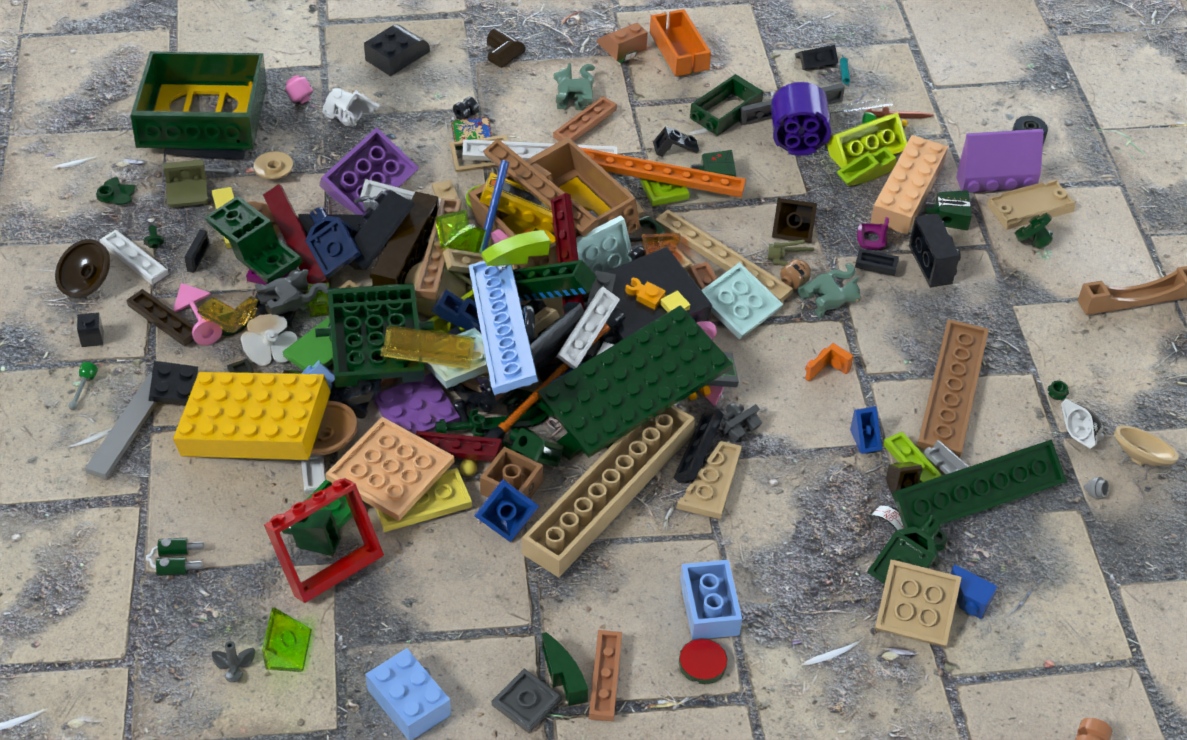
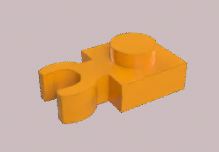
(646, 294)

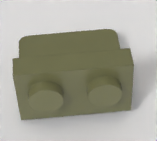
(186, 183)

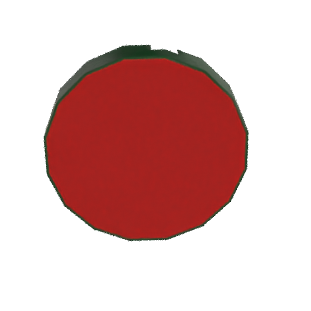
(703, 661)

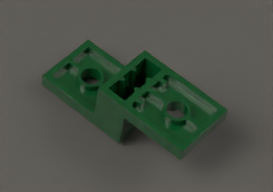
(253, 240)

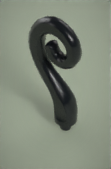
(529, 318)

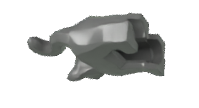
(287, 292)

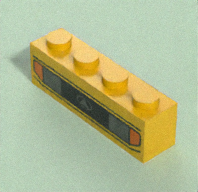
(518, 203)

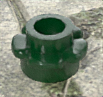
(1058, 390)

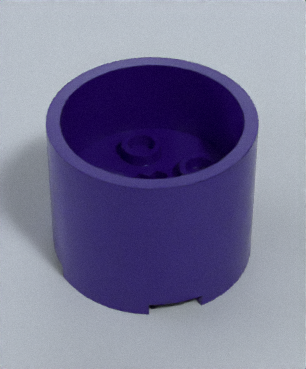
(800, 118)

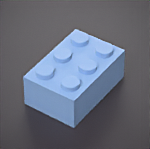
(710, 599)
(408, 694)

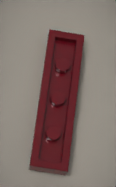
(464, 446)

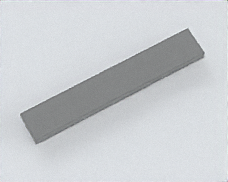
(122, 432)

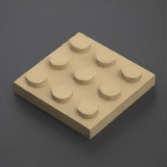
(918, 603)

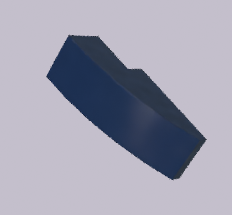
(457, 311)

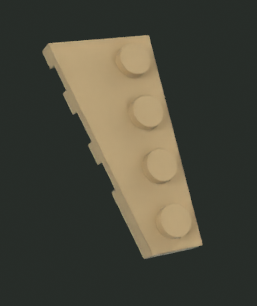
(713, 482)

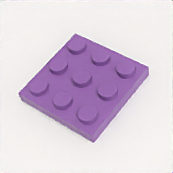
(416, 405)

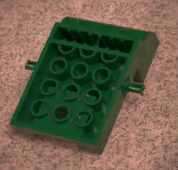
(359, 330)

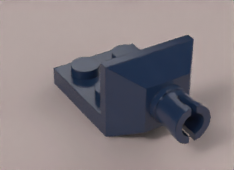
(331, 242)

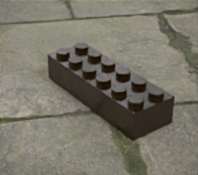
(407, 243)

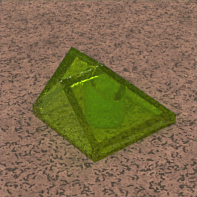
(458, 233)

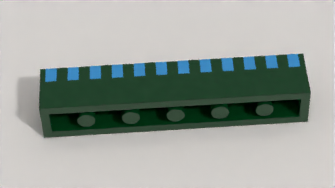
(554, 280)

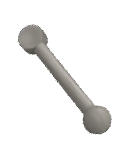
(230, 171)

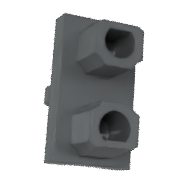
(734, 426)

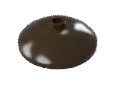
(82, 268)

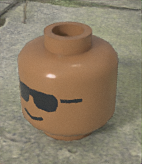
(795, 273)

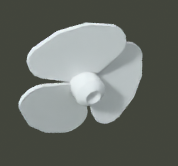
(263, 338)

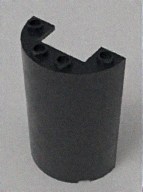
(543, 348)

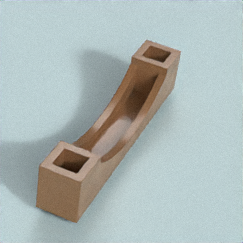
(1099, 298)

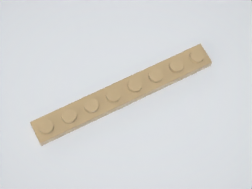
(719, 253)

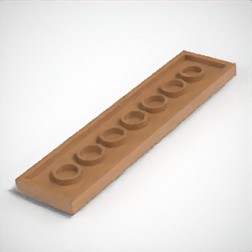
(953, 386)

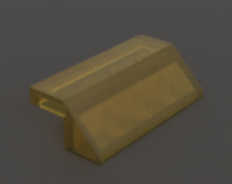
(428, 346)

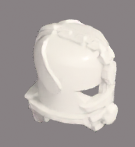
(347, 106)

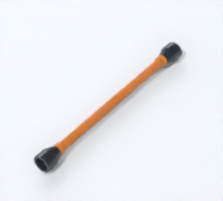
(499, 432)

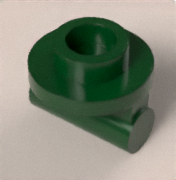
(153, 239)

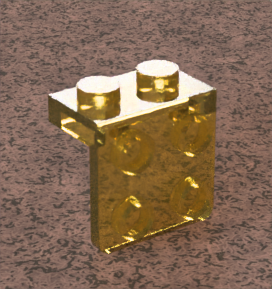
(226, 316)

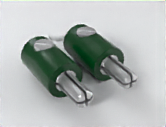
(175, 565)

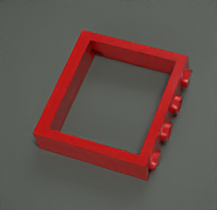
(340, 569)

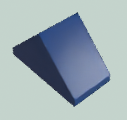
(866, 429)

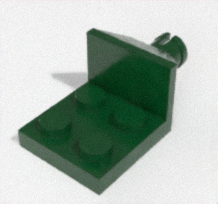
(909, 546)

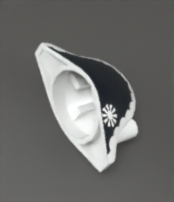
(1082, 423)

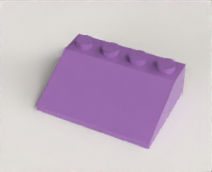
(371, 159)
(1000, 160)

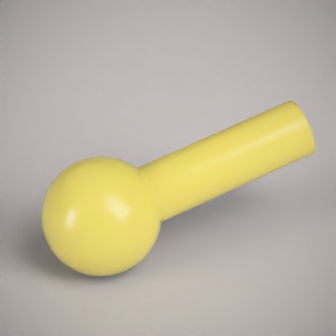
(468, 467)

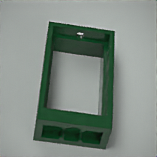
(733, 85)

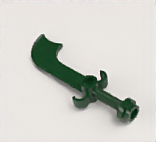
(479, 422)

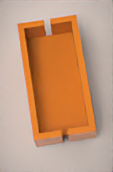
(680, 43)

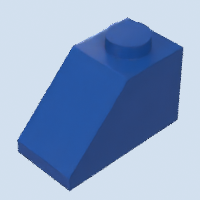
(974, 592)

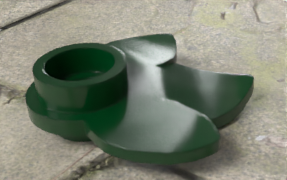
(115, 192)

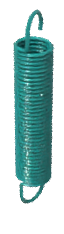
(844, 70)

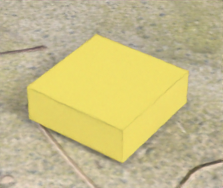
(674, 300)

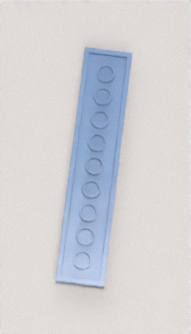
(502, 327)

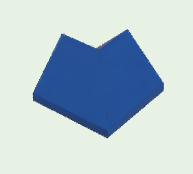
(506, 510)

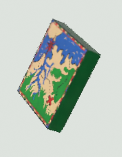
(470, 129)

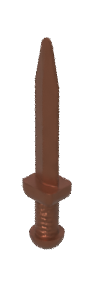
(902, 114)

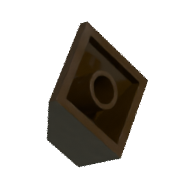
(794, 220)

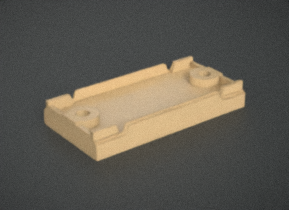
(1022, 204)

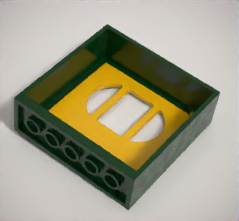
(199, 73)

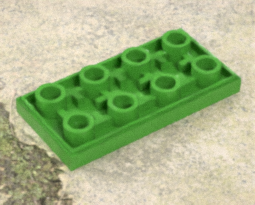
(310, 349)

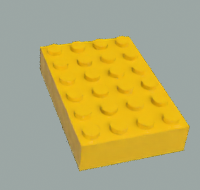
(252, 415)

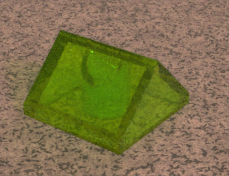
(285, 643)

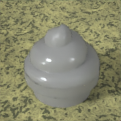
(1097, 488)

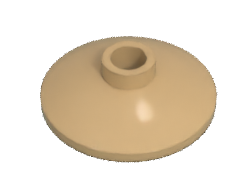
(273, 165)

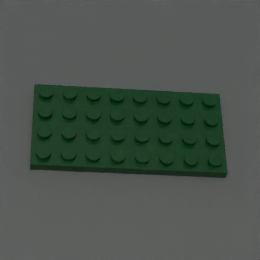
(634, 380)

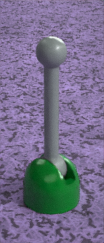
(86, 372)

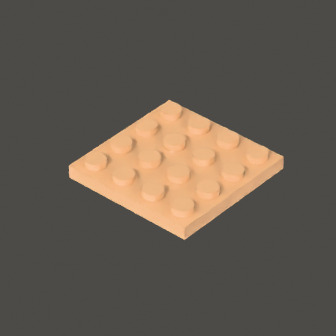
(391, 467)

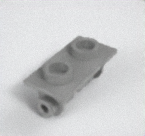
(944, 458)

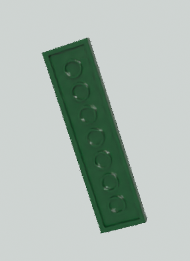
(980, 486)

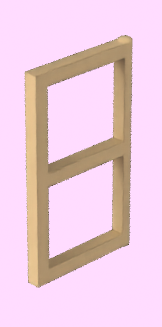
(475, 166)

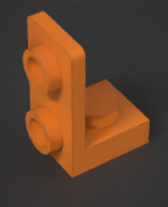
(833, 355)

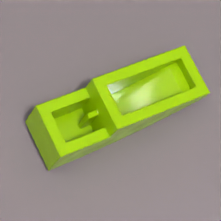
(868, 167)
(517, 249)

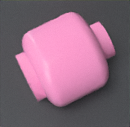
(298, 89)

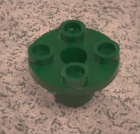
(1036, 231)

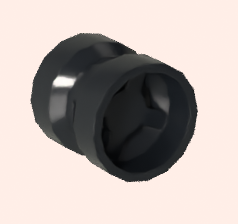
(467, 107)

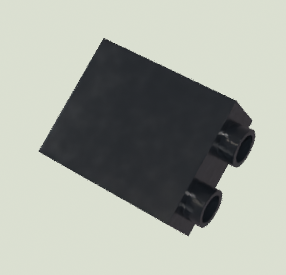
(666, 273)

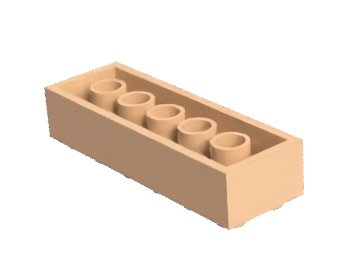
(909, 184)

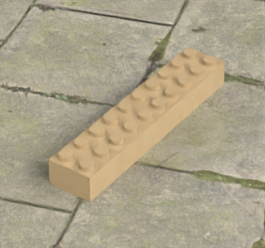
(605, 490)

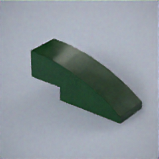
(564, 671)

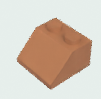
(624, 41)

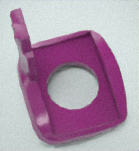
(879, 229)

